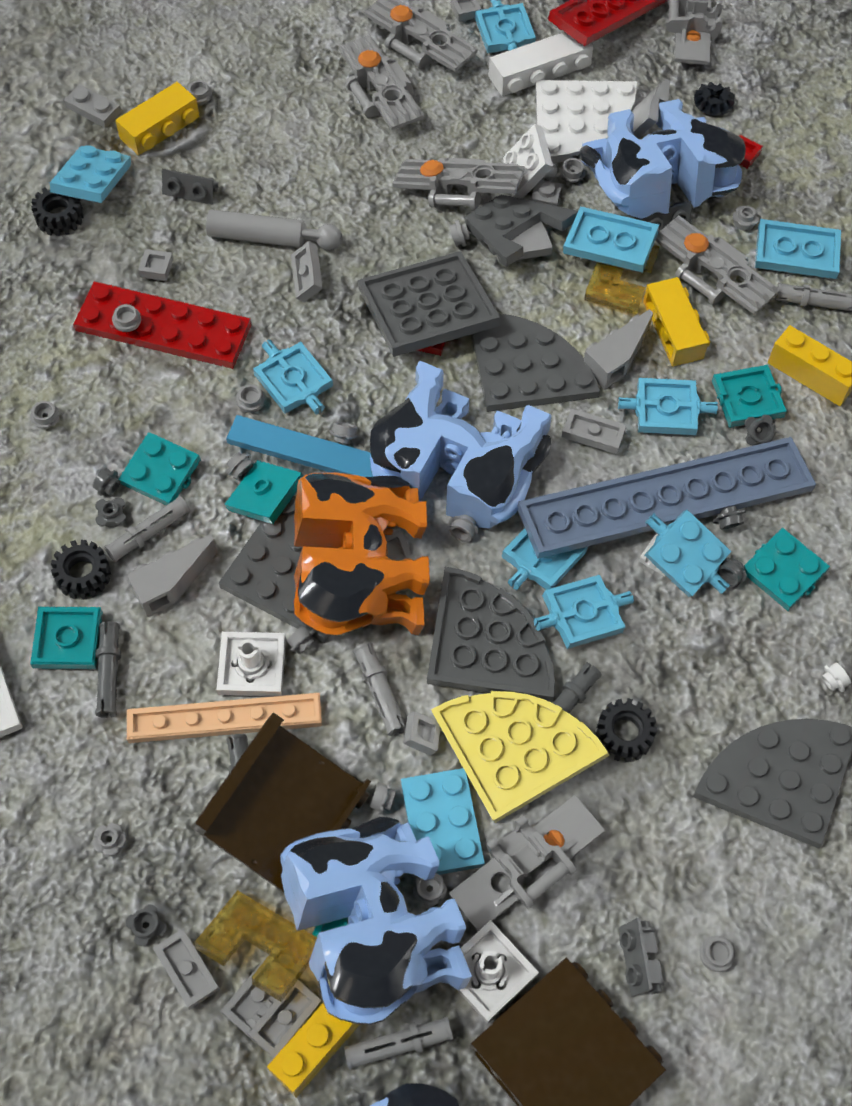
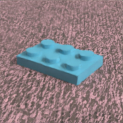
(90, 174)
(611, 239)
(798, 248)
(443, 810)

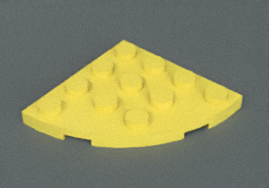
(516, 746)

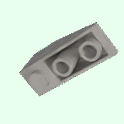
(615, 354)
(166, 579)

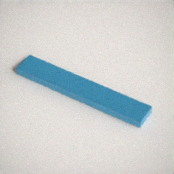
(298, 447)

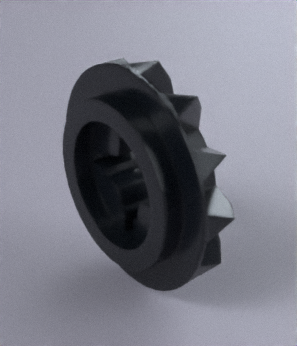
(714, 106)

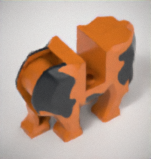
(343, 562)

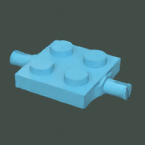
(504, 27)
(293, 377)
(667, 406)
(687, 553)
(544, 571)
(583, 611)

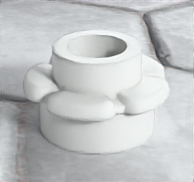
(836, 677)

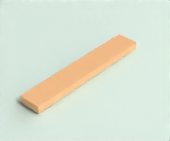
(221, 717)

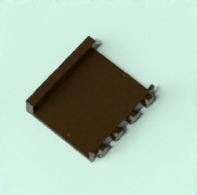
(277, 797)
(567, 1046)

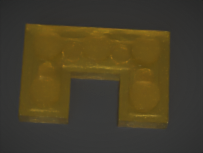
(608, 290)
(251, 921)

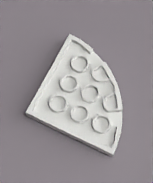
(578, 112)

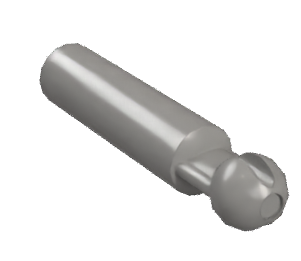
(270, 230)

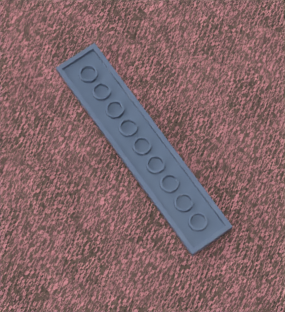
(701, 486)

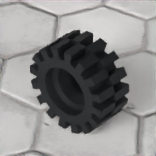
(59, 221)
(73, 555)
(635, 714)

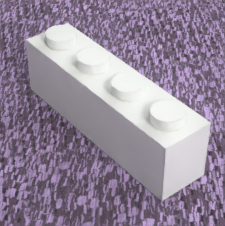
(538, 61)

